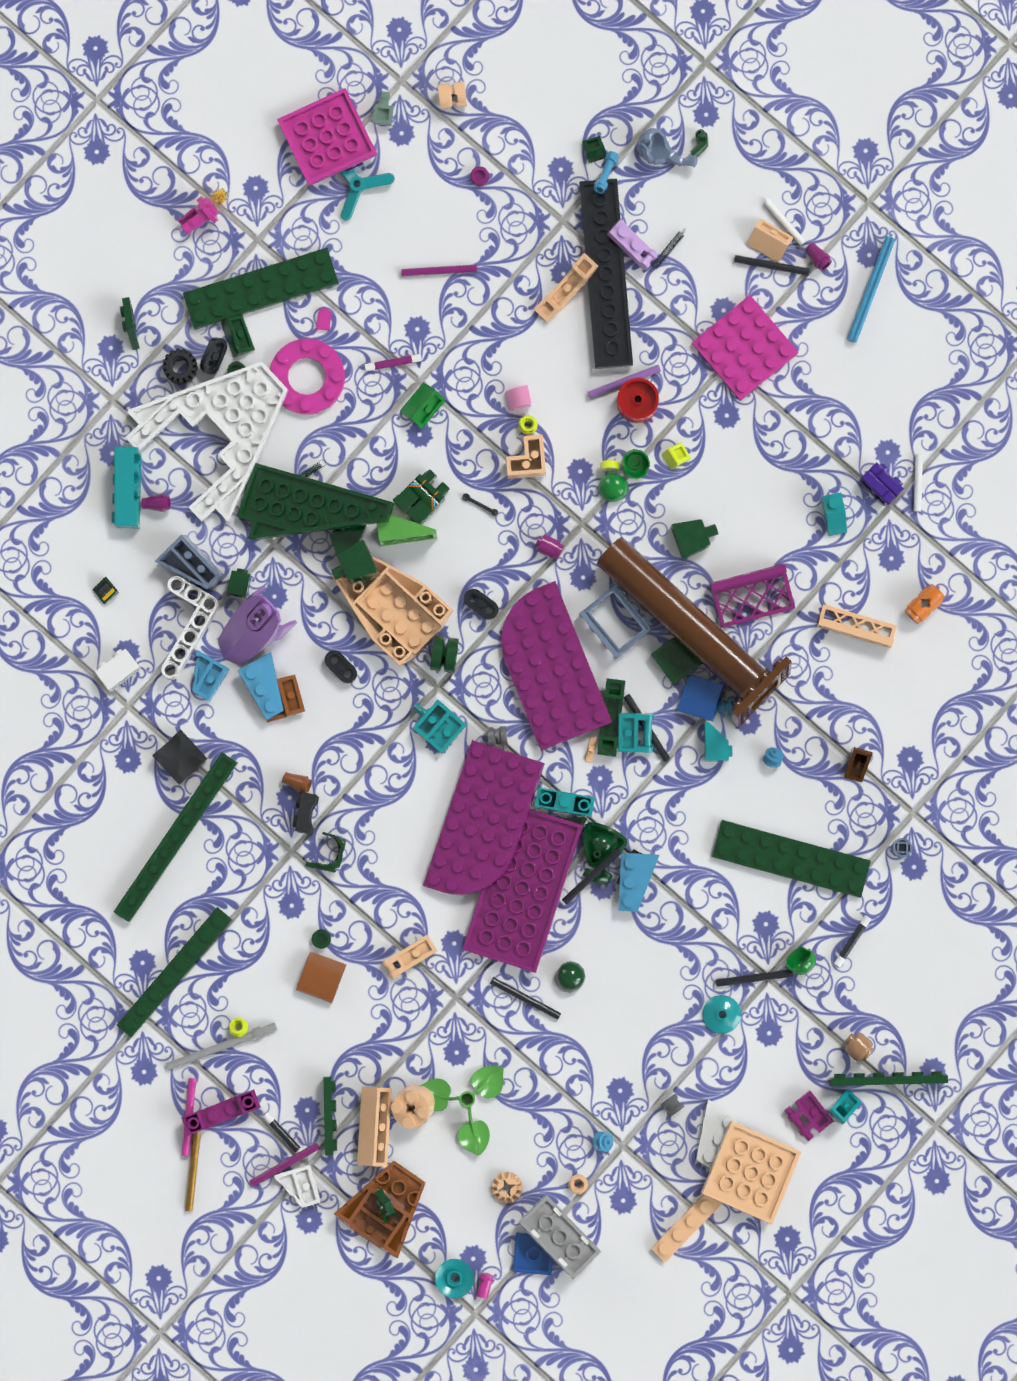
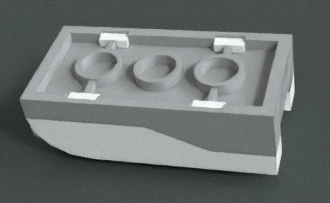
(559, 1237)

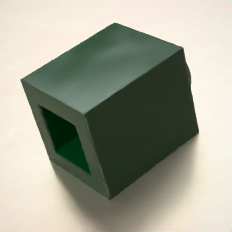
(239, 583)

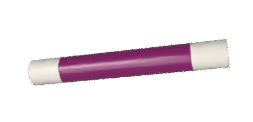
(393, 362)

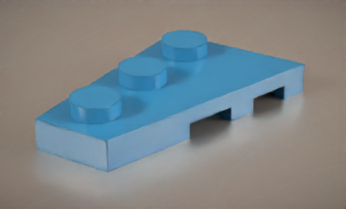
(263, 685)
(634, 879)

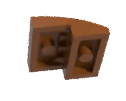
(290, 698)
(321, 977)

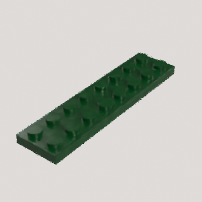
(260, 288)
(791, 858)

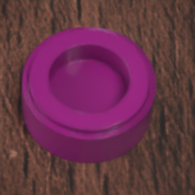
(479, 176)

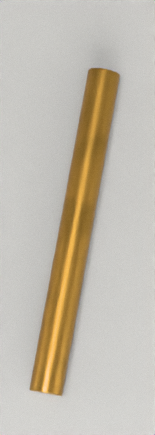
(192, 1172)

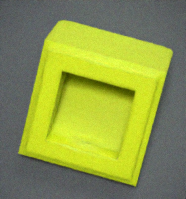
(676, 455)

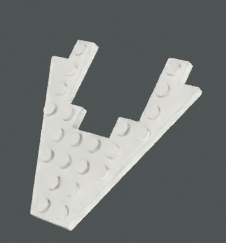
(241, 406)

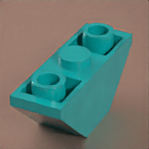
(564, 802)

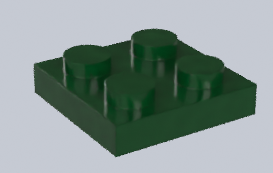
(675, 660)

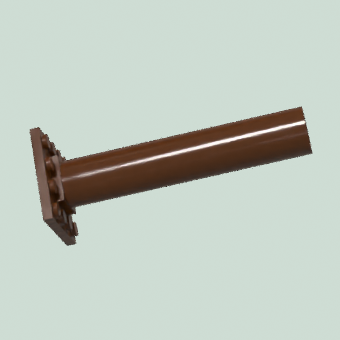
(694, 629)

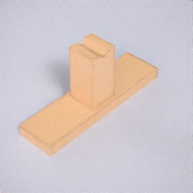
(589, 757)

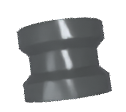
(672, 1105)

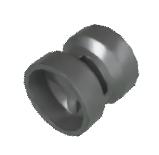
(497, 736)

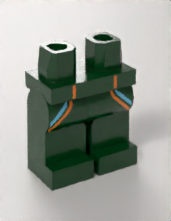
(422, 491)

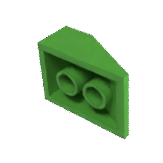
(403, 531)

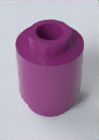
(549, 546)

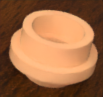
(582, 1189)

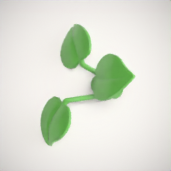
(489, 1083)

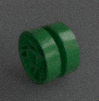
(444, 654)

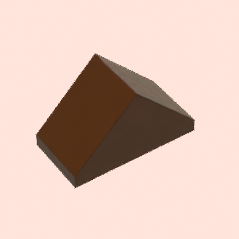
(857, 764)

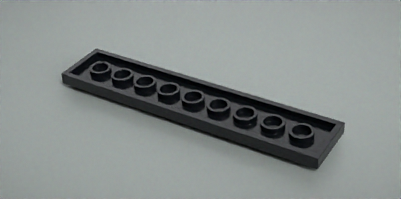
(608, 282)

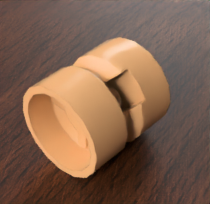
(447, 100)

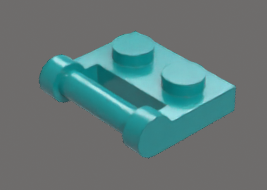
(629, 732)

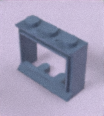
(631, 607)

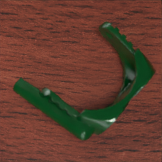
(331, 867)

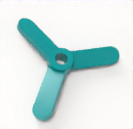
(354, 192)

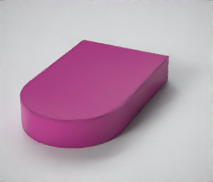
(324, 319)

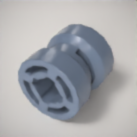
(901, 847)

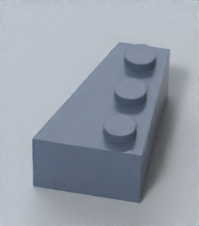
(189, 561)

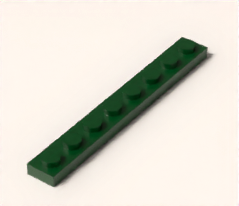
(174, 972)

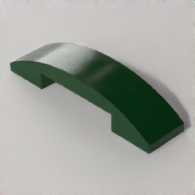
(613, 701)

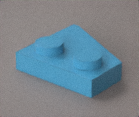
(208, 676)

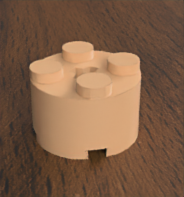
(412, 1116)

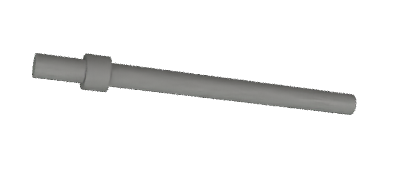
(255, 1033)

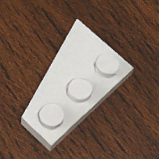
(713, 1130)

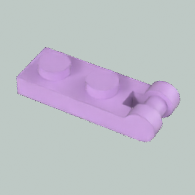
(632, 245)

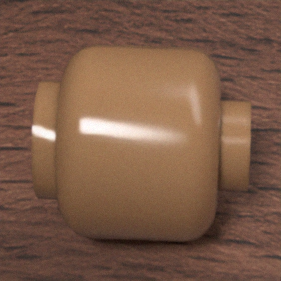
(858, 1046)

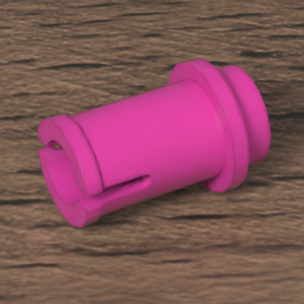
(485, 1285)

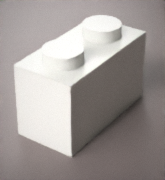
(117, 670)

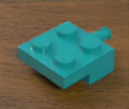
(438, 725)

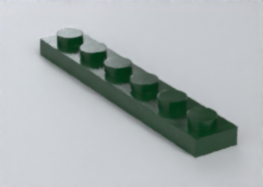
(881, 1079)

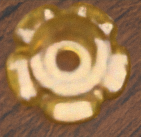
(220, 196)

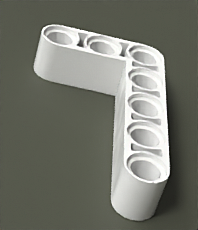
(191, 627)

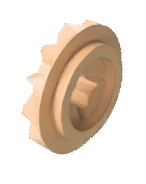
(503, 1196)

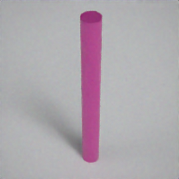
(189, 1110)

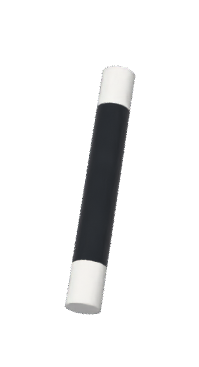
(852, 941)
(282, 1133)

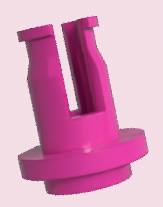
(199, 215)

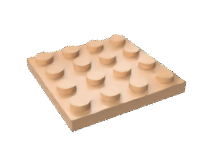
(751, 1172)

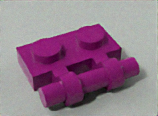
(814, 1113)

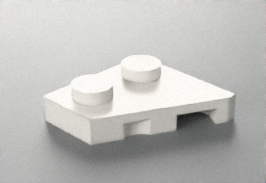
(300, 1185)

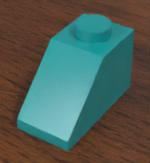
(834, 514)
(716, 745)

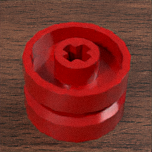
(631, 391)

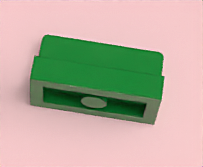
(422, 405)

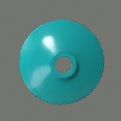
(711, 1014)
(461, 1286)

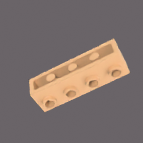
(374, 1126)

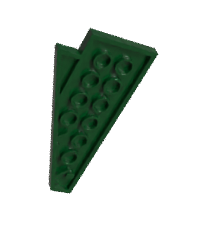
(294, 505)

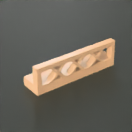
(857, 632)

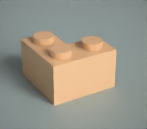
(530, 464)

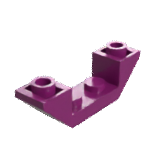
(221, 1112)

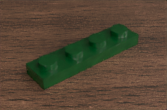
(329, 1107)

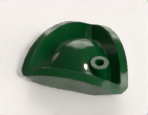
(600, 842)

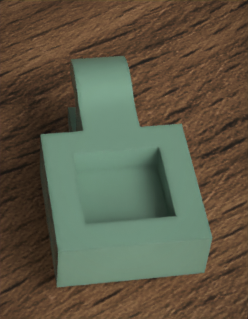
(383, 112)

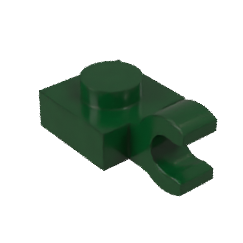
(384, 1205)

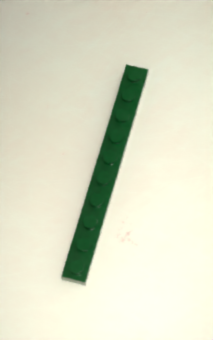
(175, 837)

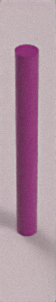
(439, 270)
(285, 1164)

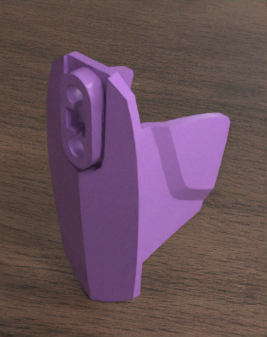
(245, 636)

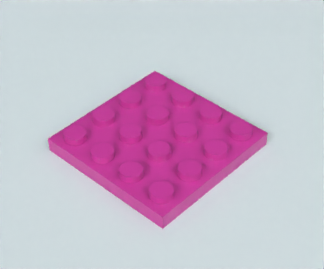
(327, 137)
(745, 347)

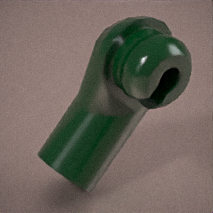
(702, 142)
(604, 879)

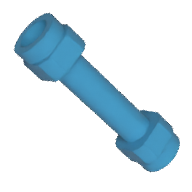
(611, 160)

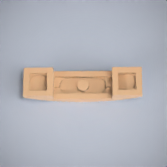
(567, 288)

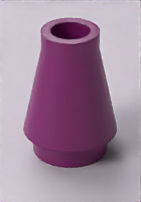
(819, 258)
(157, 502)

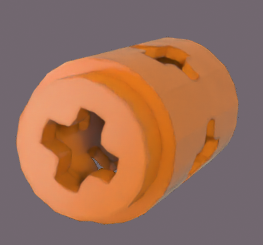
(932, 595)

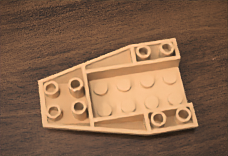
(396, 611)

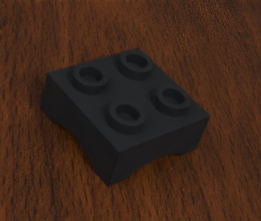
(180, 757)
(306, 805)

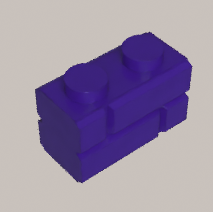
(881, 483)

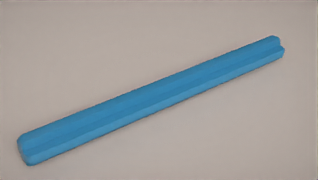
(871, 289)

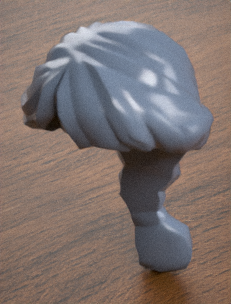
(656, 149)

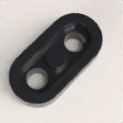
(213, 356)
(481, 604)
(341, 666)

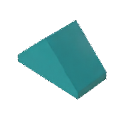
(844, 1106)

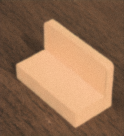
(769, 240)

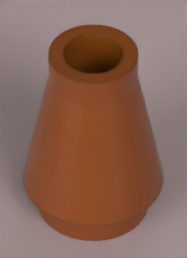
(297, 782)

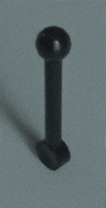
(466, 497)

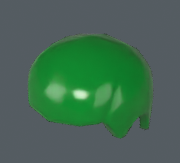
(635, 464)
(613, 487)
(801, 961)

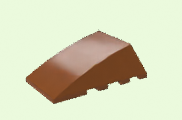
(364, 1216)

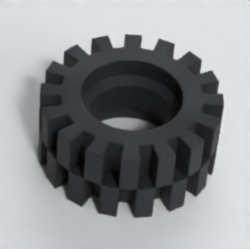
(180, 355)

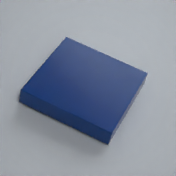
(700, 697)
(530, 1256)

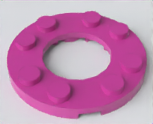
(333, 368)

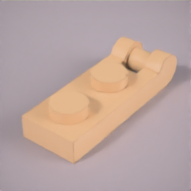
(410, 956)

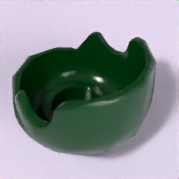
(570, 976)

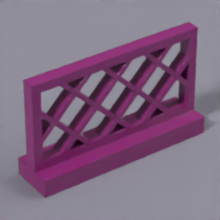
(748, 579)

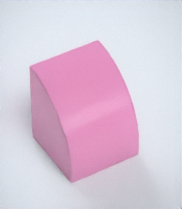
(518, 398)

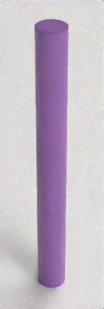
(617, 384)

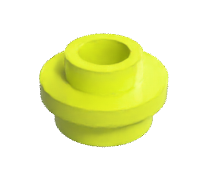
(532, 420)
(236, 1022)

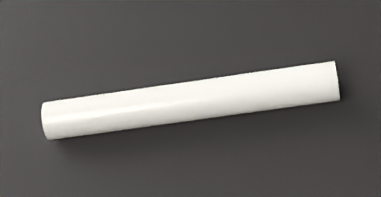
(785, 223)
(918, 482)

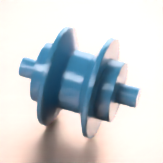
(725, 707)
(773, 757)
(603, 1141)

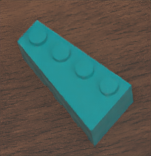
(127, 487)

